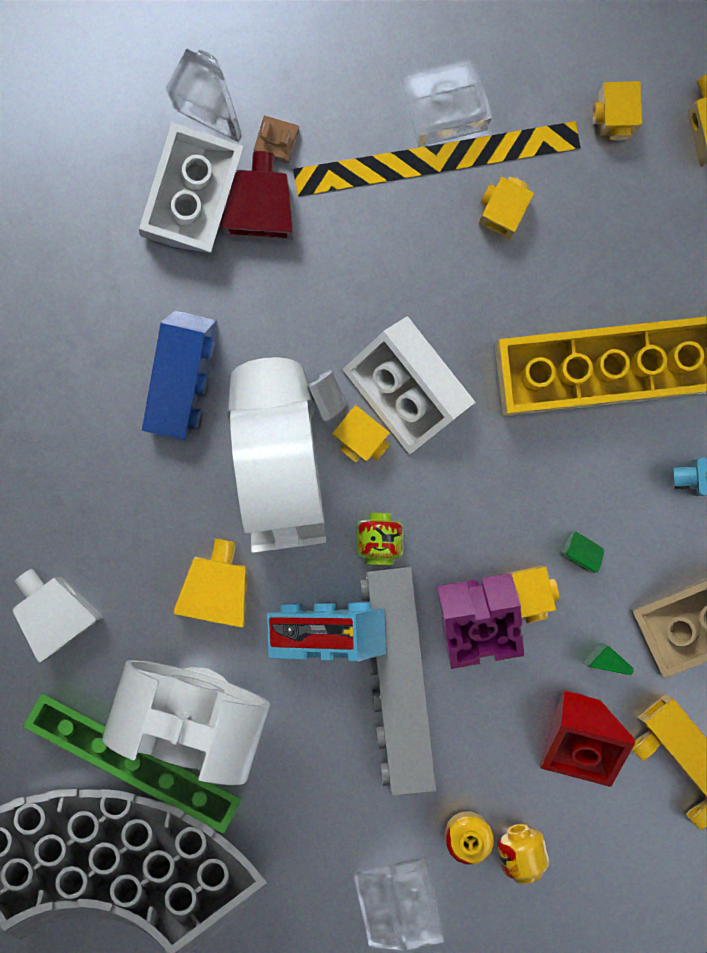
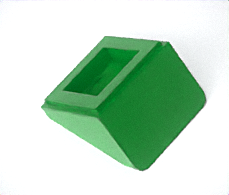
(583, 552)
(607, 659)

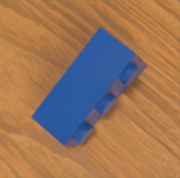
(179, 375)

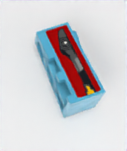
(326, 632)

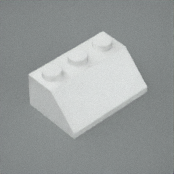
(190, 189)
(408, 385)

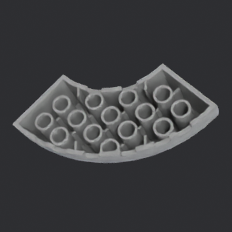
(122, 862)

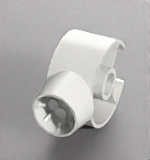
(275, 454)
(186, 720)

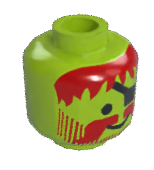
(380, 539)

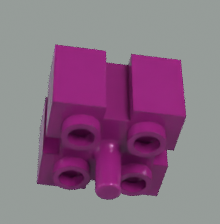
(481, 620)

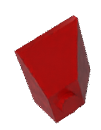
(586, 740)

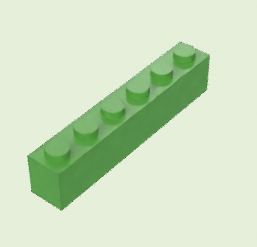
(156, 777)

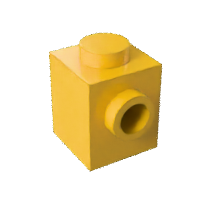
(618, 109)
(505, 205)
(361, 436)
(535, 593)

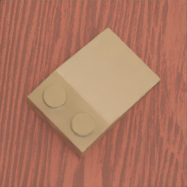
(676, 628)

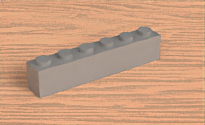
(401, 684)

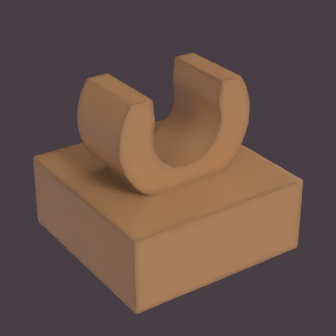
(277, 138)

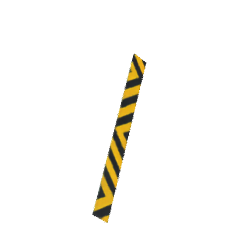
(436, 158)

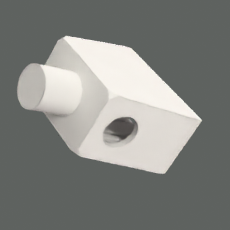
(51, 614)

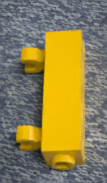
(682, 741)

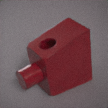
(259, 202)

